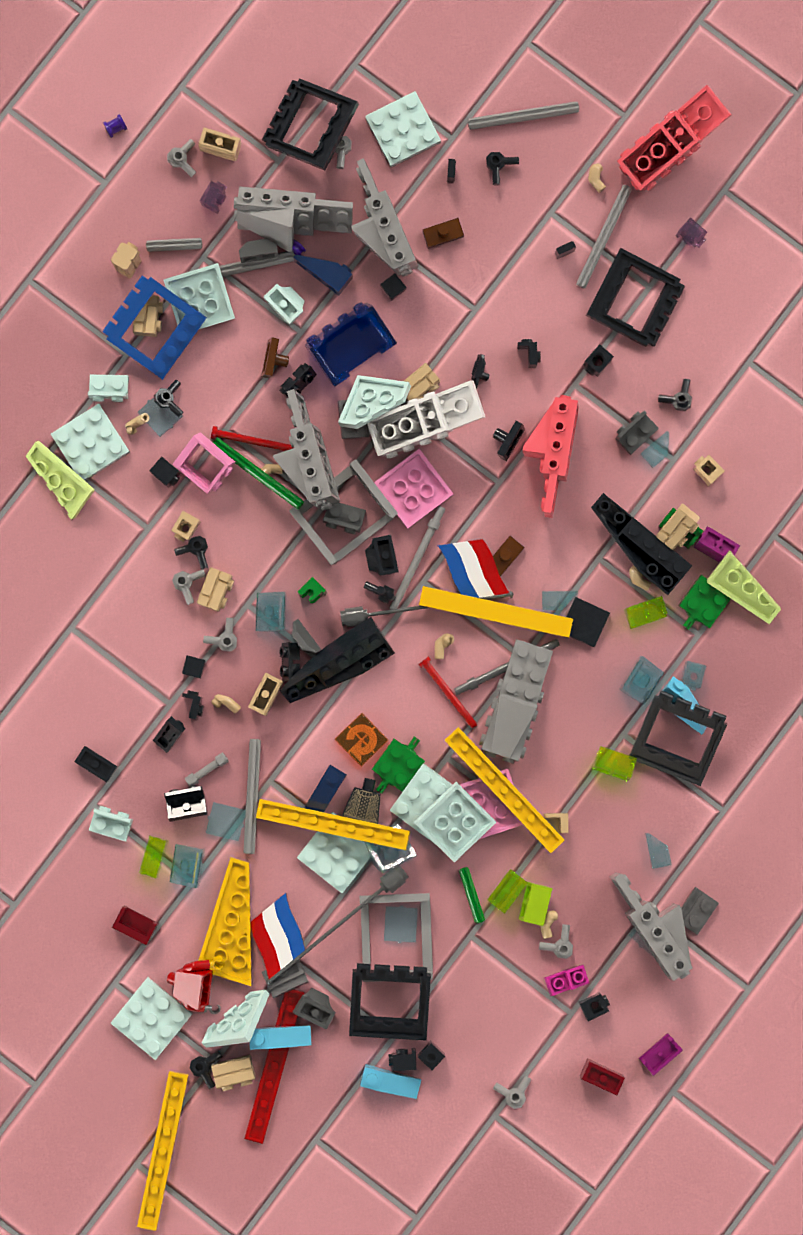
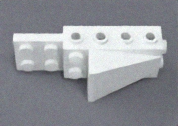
(425, 419)

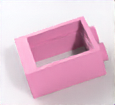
(182, 464)

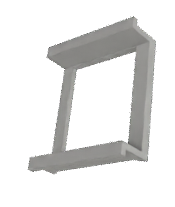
(354, 468)
(424, 899)

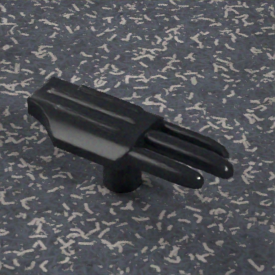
(478, 370)

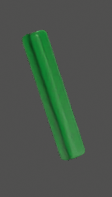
(471, 895)

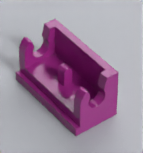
(715, 544)
(660, 1054)

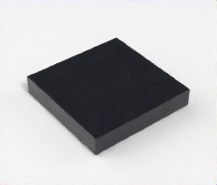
(587, 621)

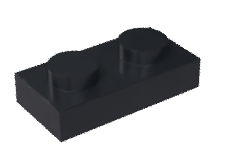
(96, 764)

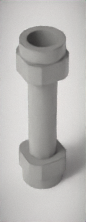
(220, 760)

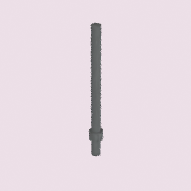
(473, 683)

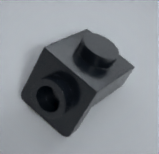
(533, 355)
(196, 707)

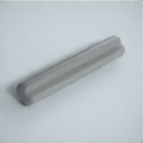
(174, 244)

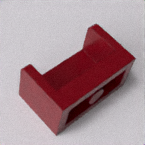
(135, 925)
(602, 1077)

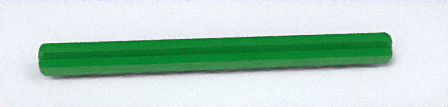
(260, 475)

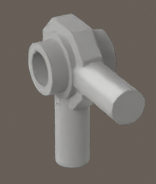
(343, 149)
(178, 156)
(183, 582)
(226, 641)
(561, 948)
(514, 1097)

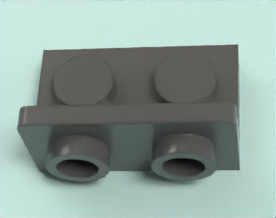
(637, 432)
(345, 517)

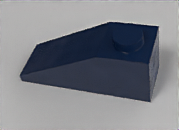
(327, 272)
(326, 789)

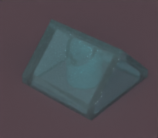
(271, 612)
(641, 680)
(387, 858)
(187, 865)

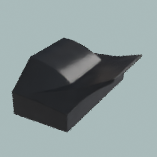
(382, 556)

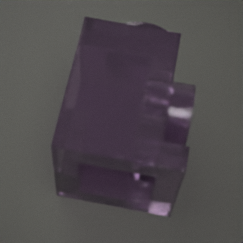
(213, 196)
(692, 233)

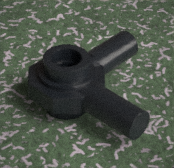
(496, 161)
(165, 399)
(681, 400)
(198, 547)
(385, 593)
(201, 1065)

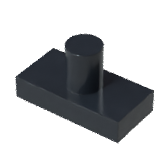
(508, 440)
(169, 734)

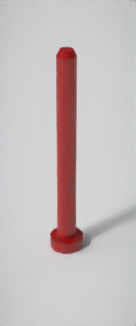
(249, 440)
(448, 692)

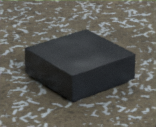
(451, 170)
(565, 249)
(393, 286)
(193, 666)

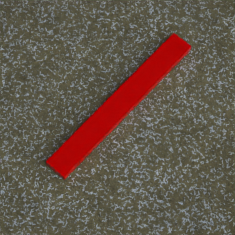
(272, 1073)

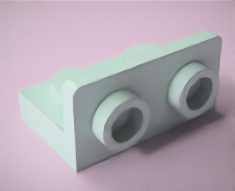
(108, 387)
(111, 824)

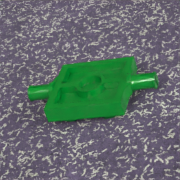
(703, 603)
(398, 765)

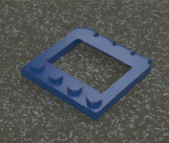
(177, 341)

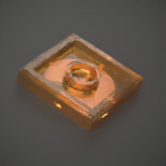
(361, 739)

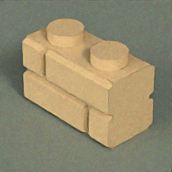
(219, 144)
(126, 259)
(147, 320)
(422, 382)
(678, 526)
(215, 589)
(265, 694)
(233, 1072)

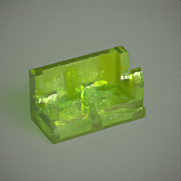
(646, 612)
(614, 763)
(153, 856)
(507, 891)

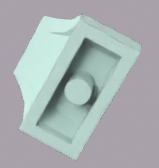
(285, 302)

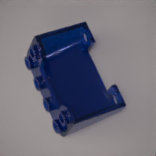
(349, 342)

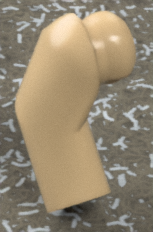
(594, 177)
(637, 579)
(227, 701)
(546, 930)

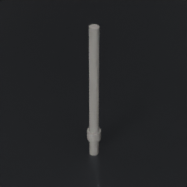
(433, 525)

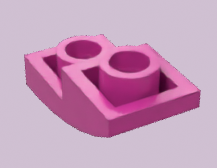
(566, 980)

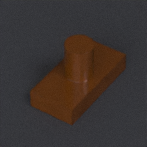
(443, 233)
(273, 358)
(507, 554)

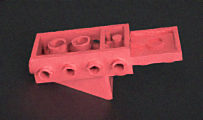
(673, 139)
(553, 445)

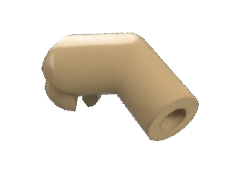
(136, 422)
(272, 469)
(441, 643)

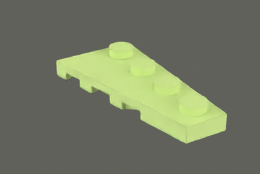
(61, 479)
(739, 585)

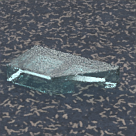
(657, 450)
(556, 599)
(658, 852)

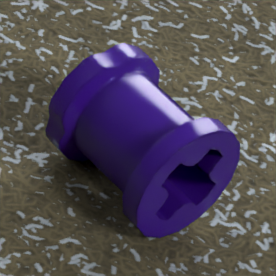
(115, 125)

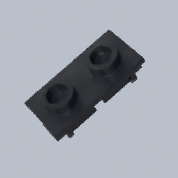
(304, 376)
(288, 653)

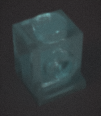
(692, 667)

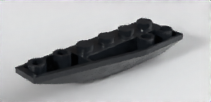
(641, 546)
(340, 661)

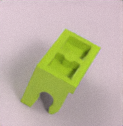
(535, 903)

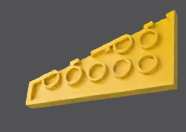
(231, 926)

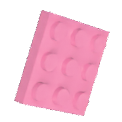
(414, 488)
(492, 805)

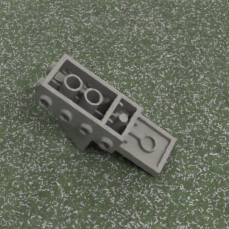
(288, 215)
(382, 229)
(308, 460)
(516, 702)
(668, 930)

